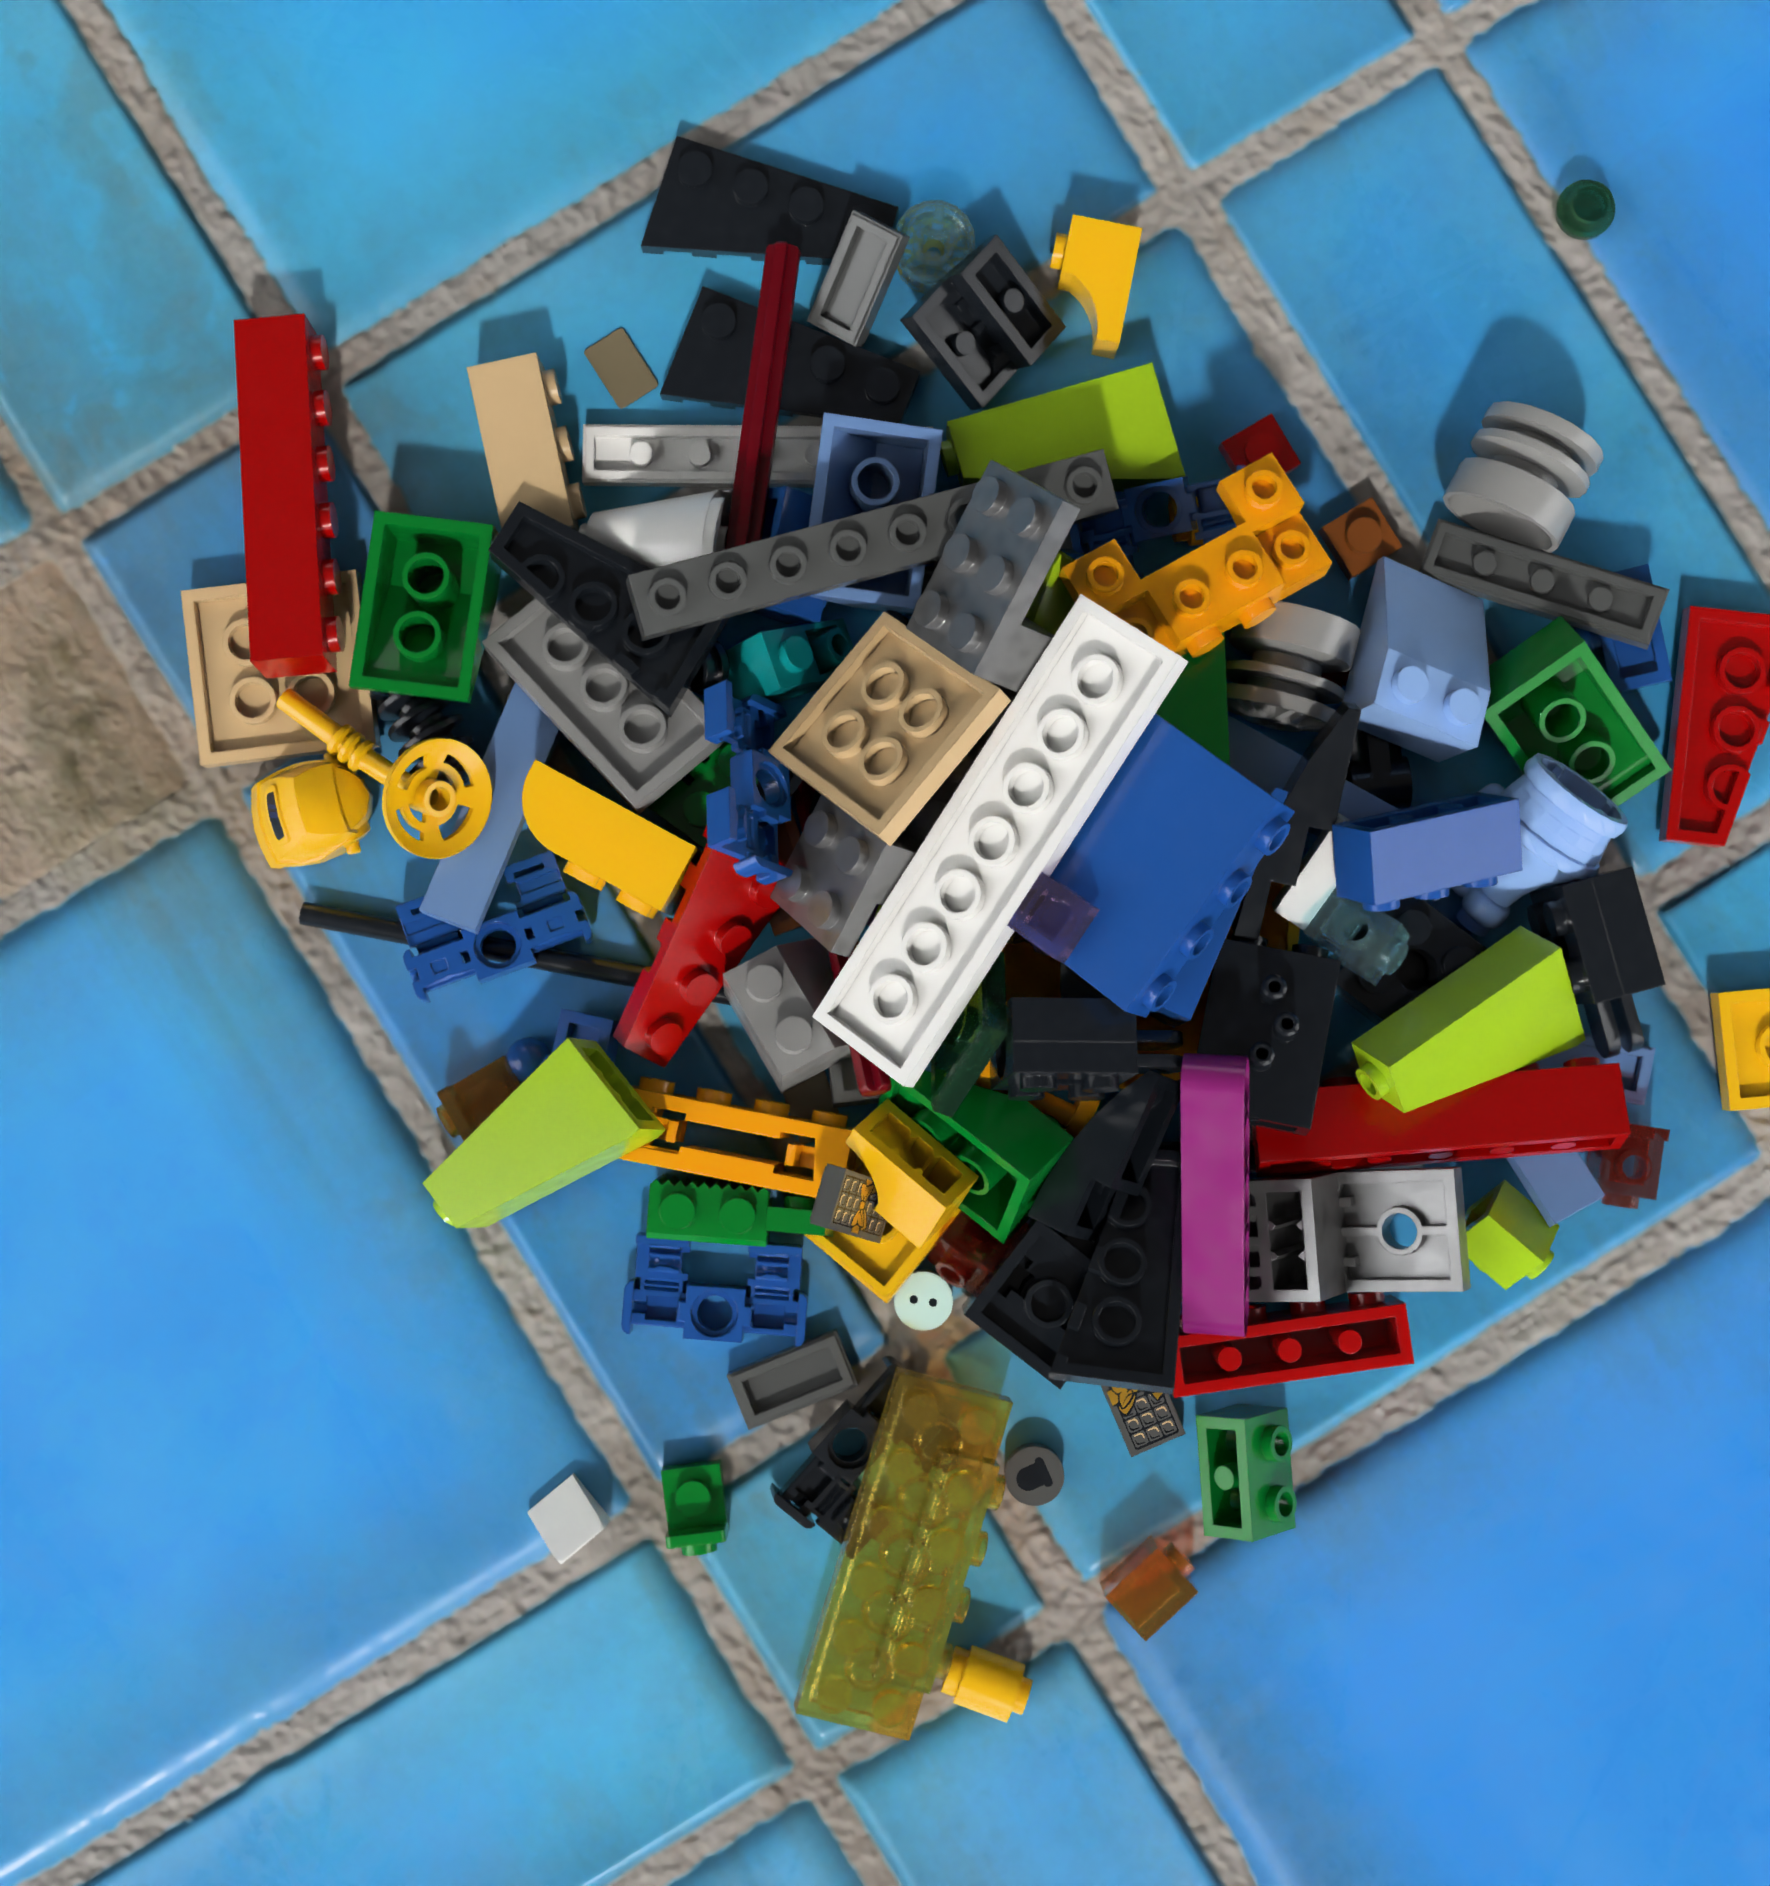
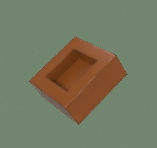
(1360, 538)

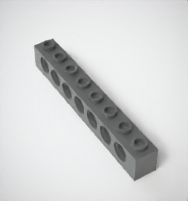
(837, 552)

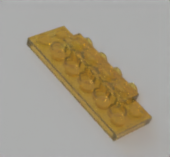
(907, 1555)

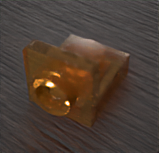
(476, 1097)

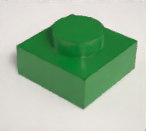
(794, 1218)

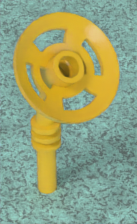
(403, 791)

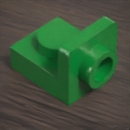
(695, 1506)

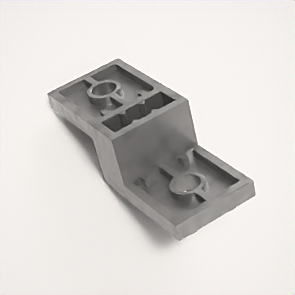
(1334, 1237)

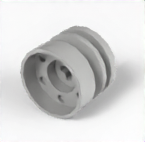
(1523, 475)
(1284, 678)

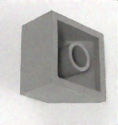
(776, 1005)

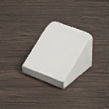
(568, 1518)

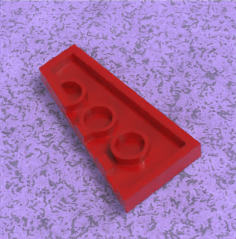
(1715, 722)
(705, 938)

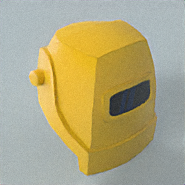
(310, 812)

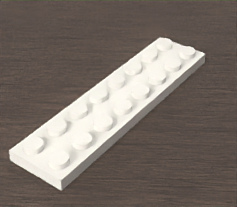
(996, 837)

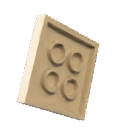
(235, 701)
(888, 728)

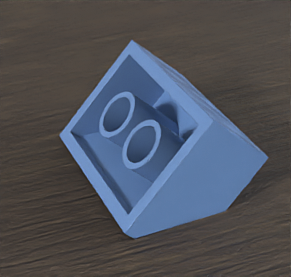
(867, 468)

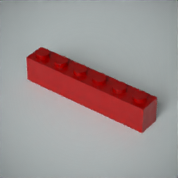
(287, 496)
(1505, 1117)

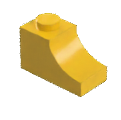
(1098, 270)
(912, 1172)

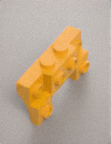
(1220, 582)

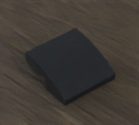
(983, 322)

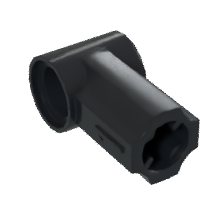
(1380, 770)

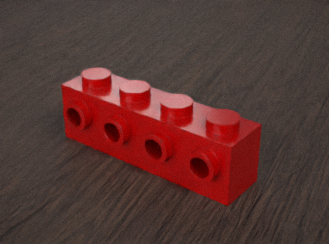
(1297, 1345)

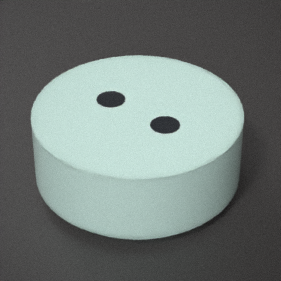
(924, 1300)

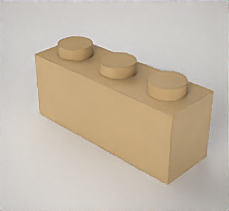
(522, 438)

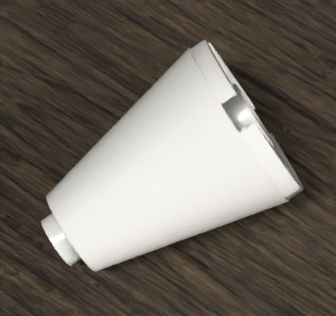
(664, 529)

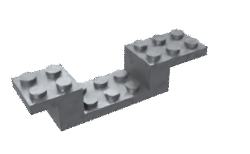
(978, 620)

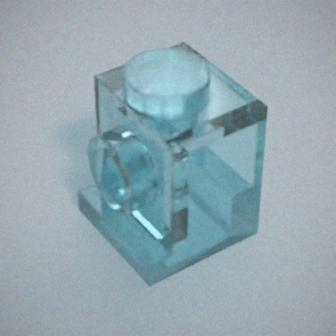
(1370, 957)

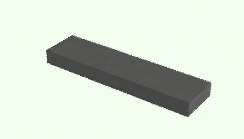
(1544, 583)

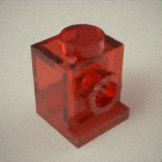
(1607, 1167)

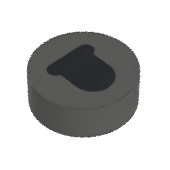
(1034, 1474)

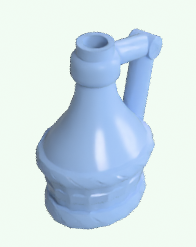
(1562, 839)

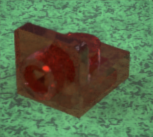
(967, 1253)

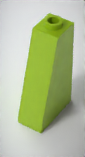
(1110, 413)
(1473, 1025)
(545, 1135)

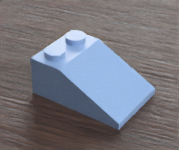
(1421, 664)

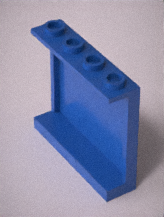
(1164, 863)

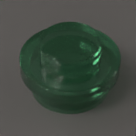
(1585, 209)

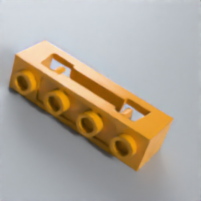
(764, 1119)

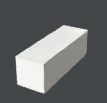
(1314, 882)

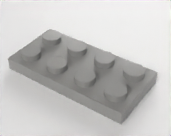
(599, 709)

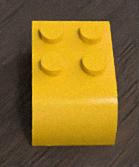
(606, 842)

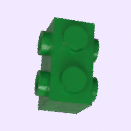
(1246, 1472)

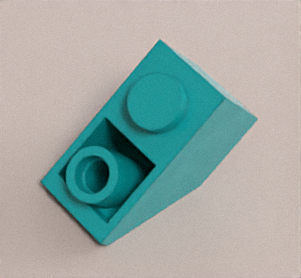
(788, 660)

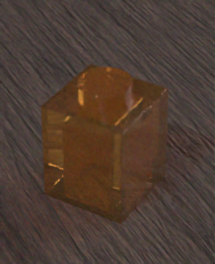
(1150, 1586)

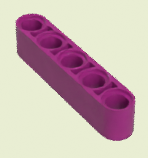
(1215, 1193)

